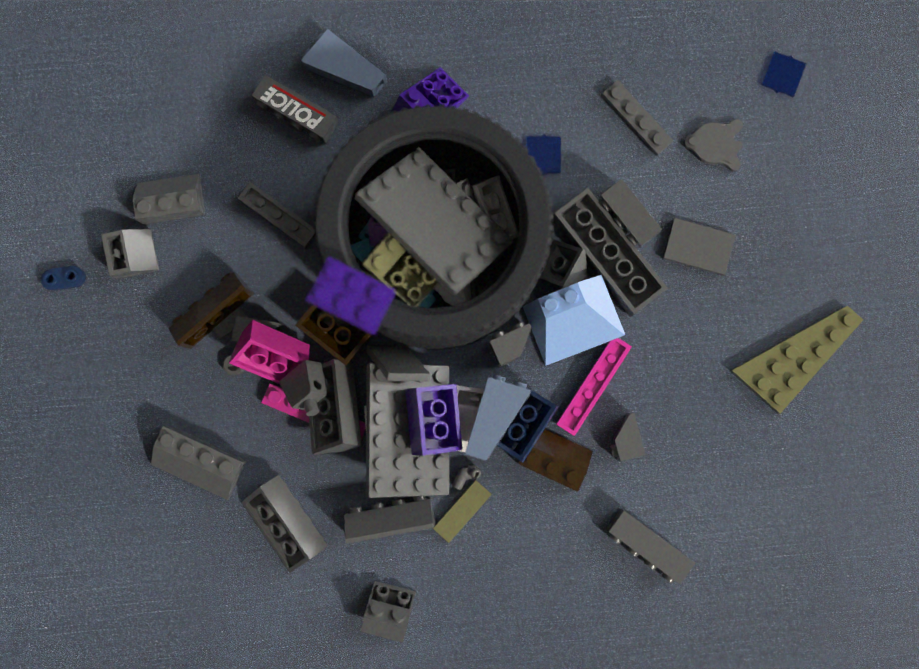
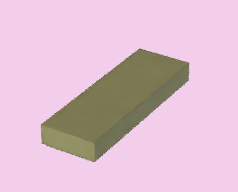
(462, 511)

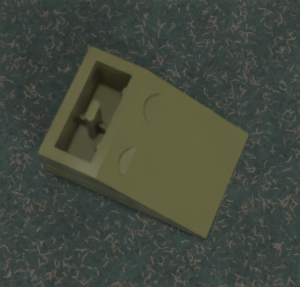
(399, 270)

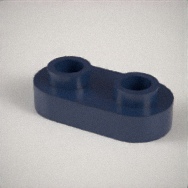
(62, 278)

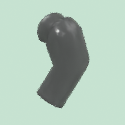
(464, 474)

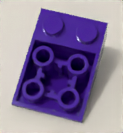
(434, 90)

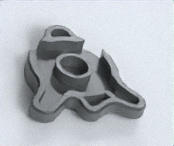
(716, 144)

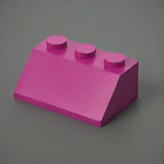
(268, 352)

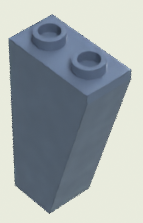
(342, 64)
(495, 413)

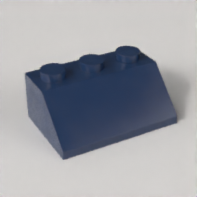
(527, 426)

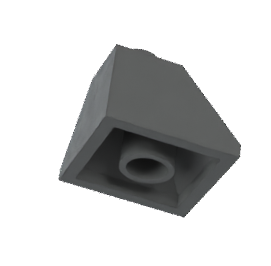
(564, 265)

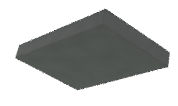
(699, 246)
(397, 363)

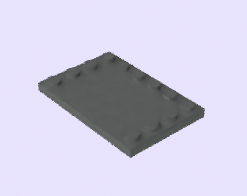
(434, 221)

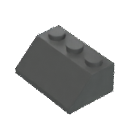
(168, 199)
(630, 213)

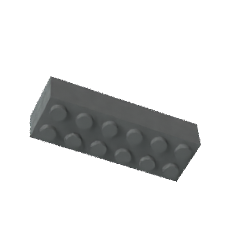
(609, 252)

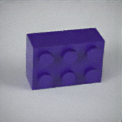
(351, 296)
(433, 419)

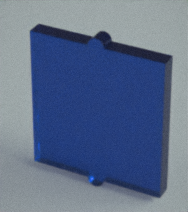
(784, 74)
(546, 152)

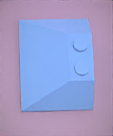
(573, 319)

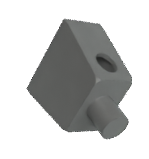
(305, 386)

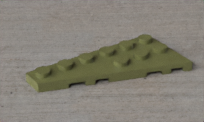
(788, 366)

